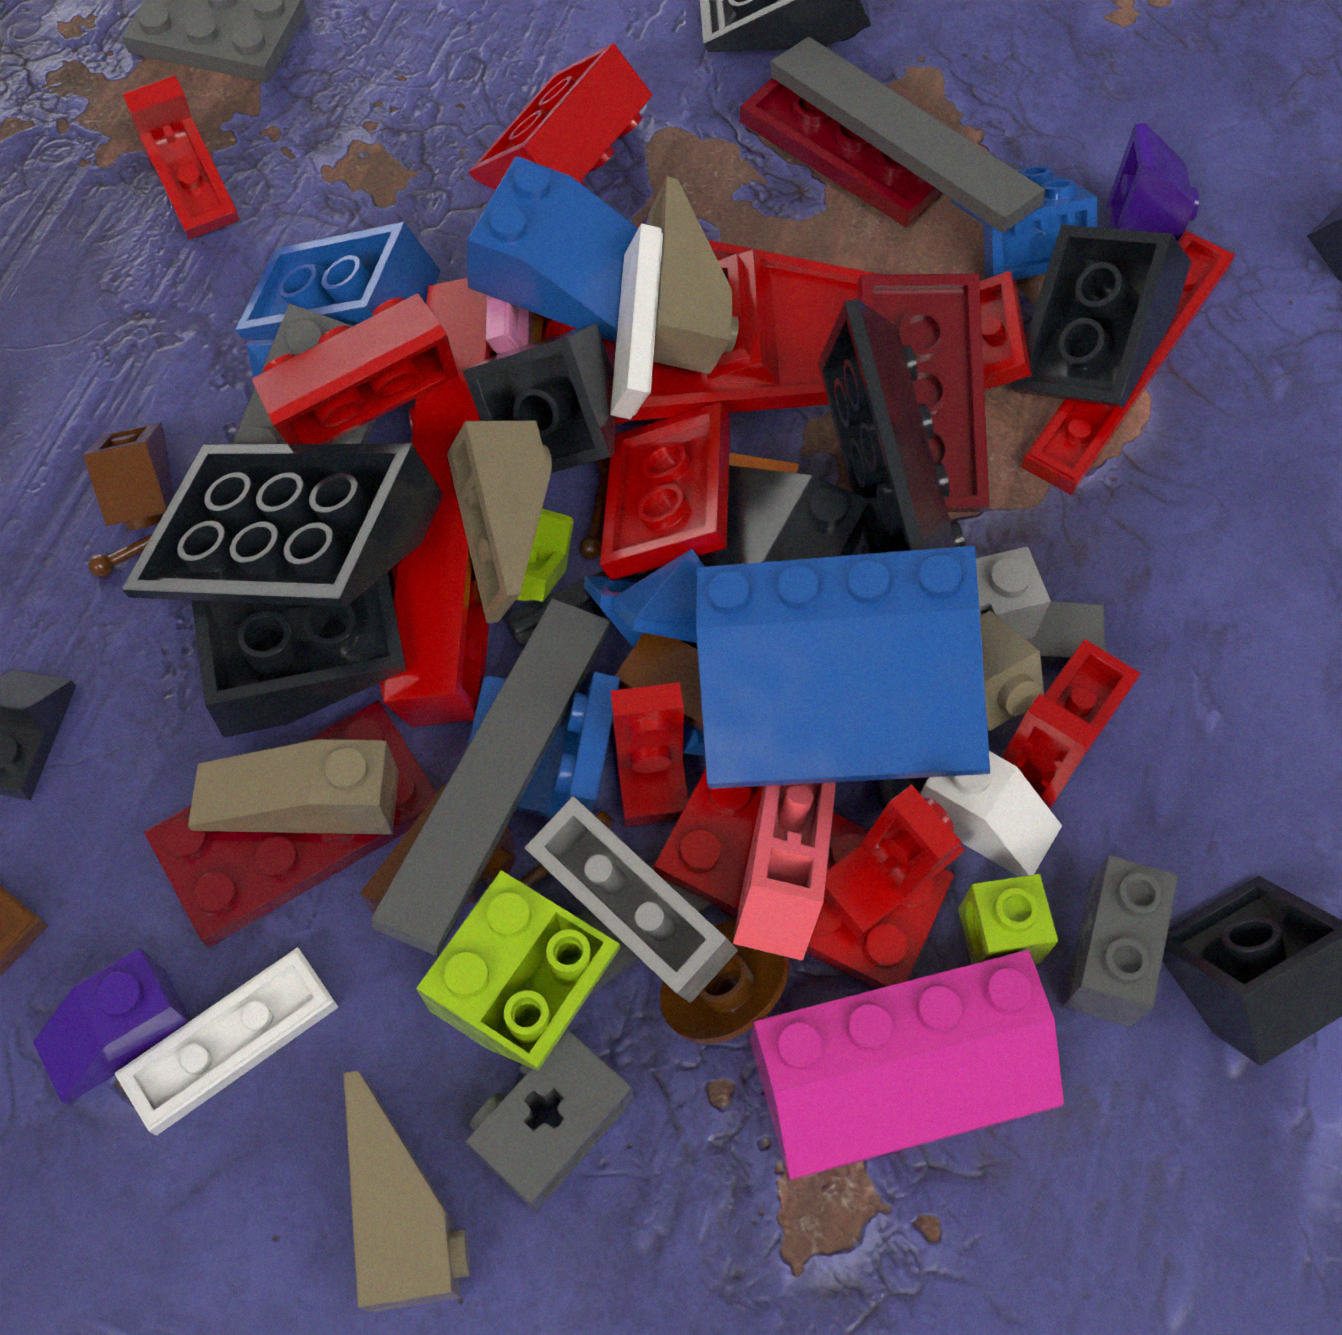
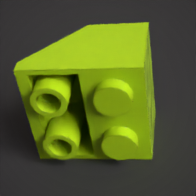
(516, 972)

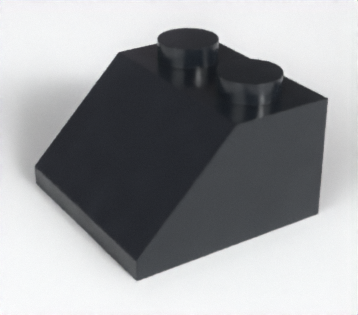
(559, 385)
(1259, 968)

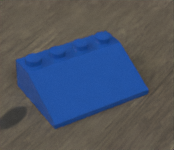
(842, 669)

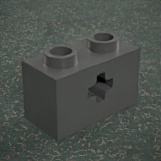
(1121, 941)
(542, 1159)

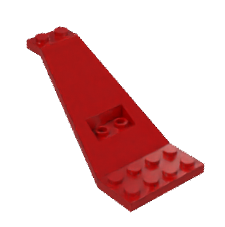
(784, 323)

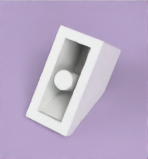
(997, 815)

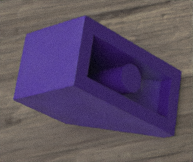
(1151, 187)
(108, 1024)

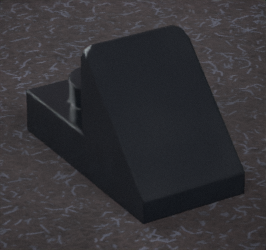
(29, 722)

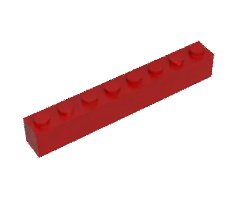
(436, 583)

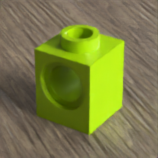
(1007, 919)

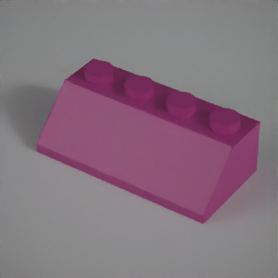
(908, 1064)

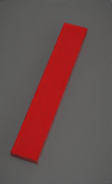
(1082, 429)

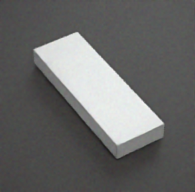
(637, 322)
(225, 1041)

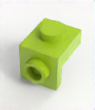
(547, 556)

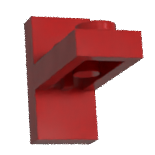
(180, 157)
(1069, 719)
(650, 753)
(895, 859)

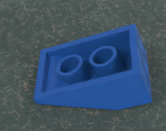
(551, 248)
(339, 278)

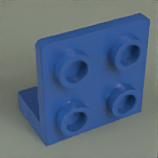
(1030, 243)
(576, 752)

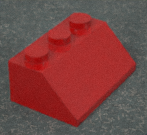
(571, 119)
(357, 373)

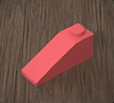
(786, 869)

